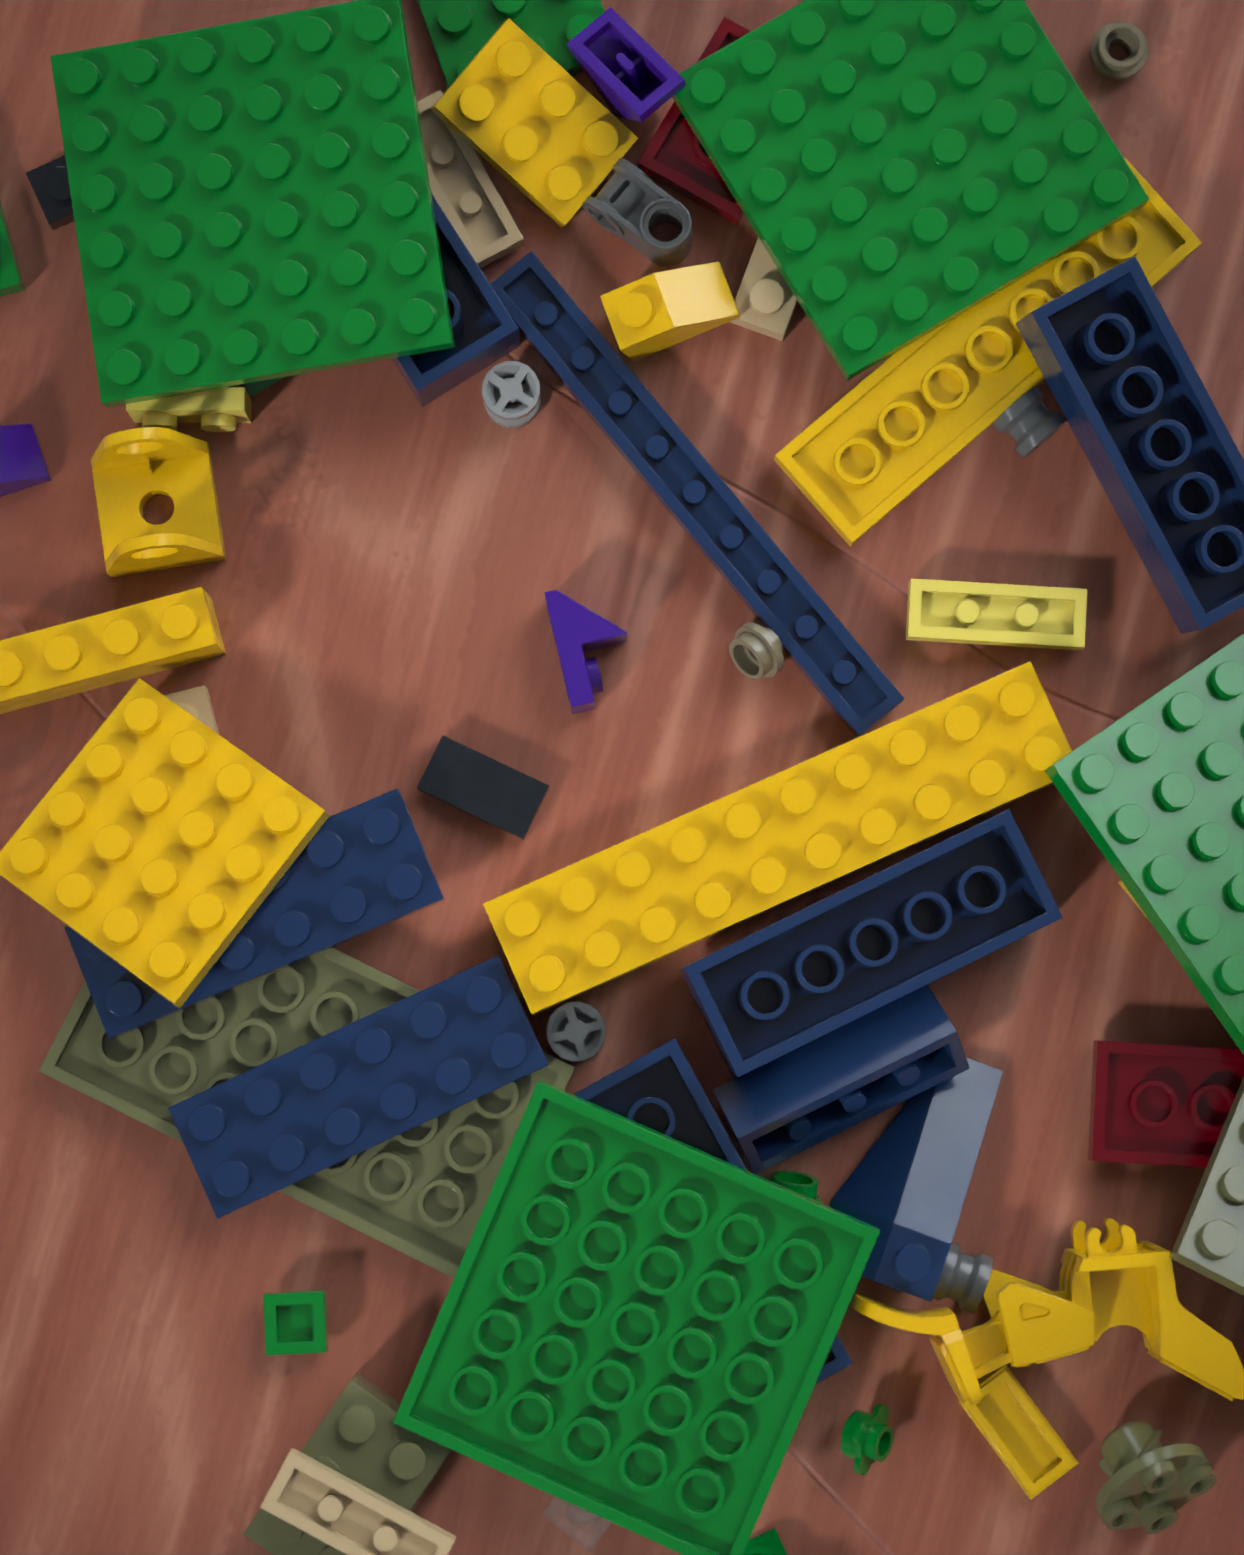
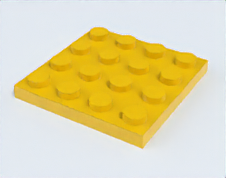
(160, 842)

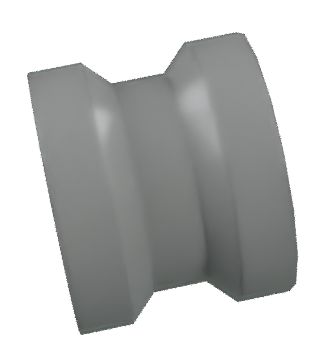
(507, 384)

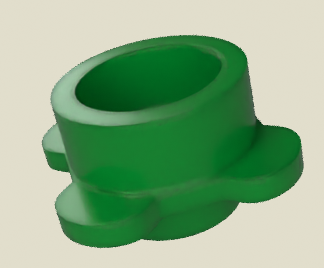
(867, 1438)

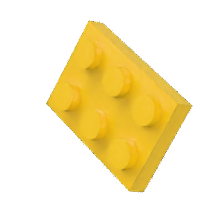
(534, 123)

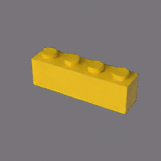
(108, 649)

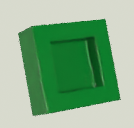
(295, 1322)

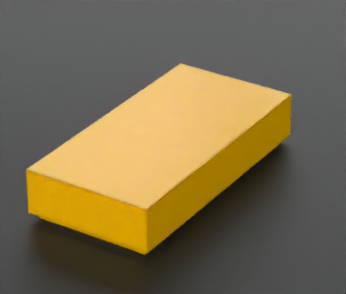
(1019, 1432)

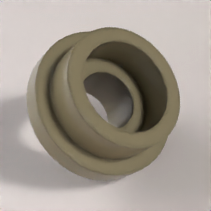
(1122, 35)
(756, 651)

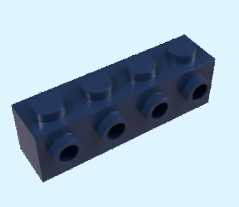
(847, 1072)

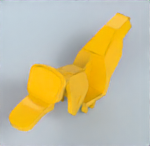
(1098, 1289)

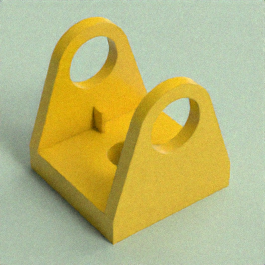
(147, 463)

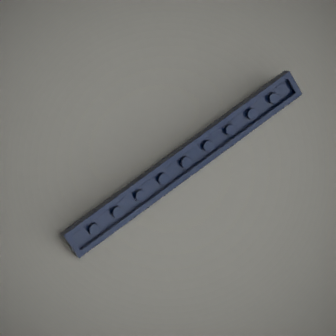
(696, 495)

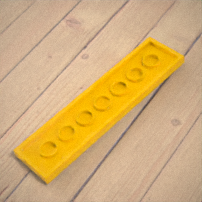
(957, 380)

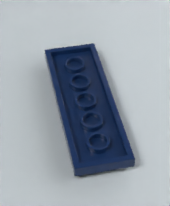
(347, 881)
(358, 1086)

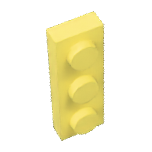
(996, 614)

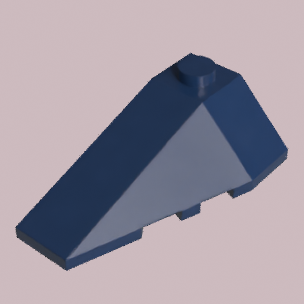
(919, 1179)

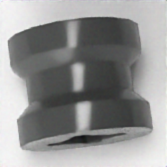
(1029, 422)
(575, 1024)
(964, 1278)

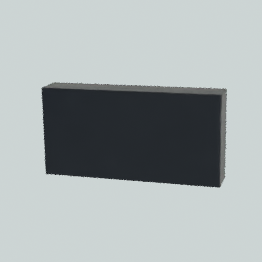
(483, 787)

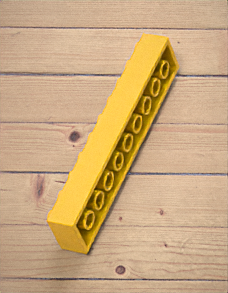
(778, 838)

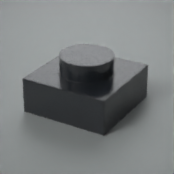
(53, 192)

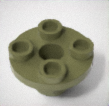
(1148, 1479)

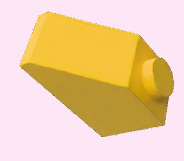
(669, 308)

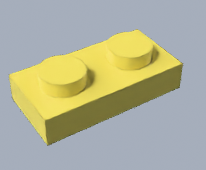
(215, 409)

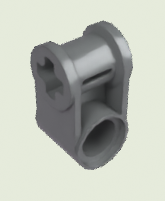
(633, 206)

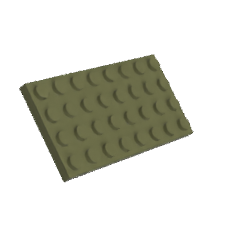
(407, 1192)

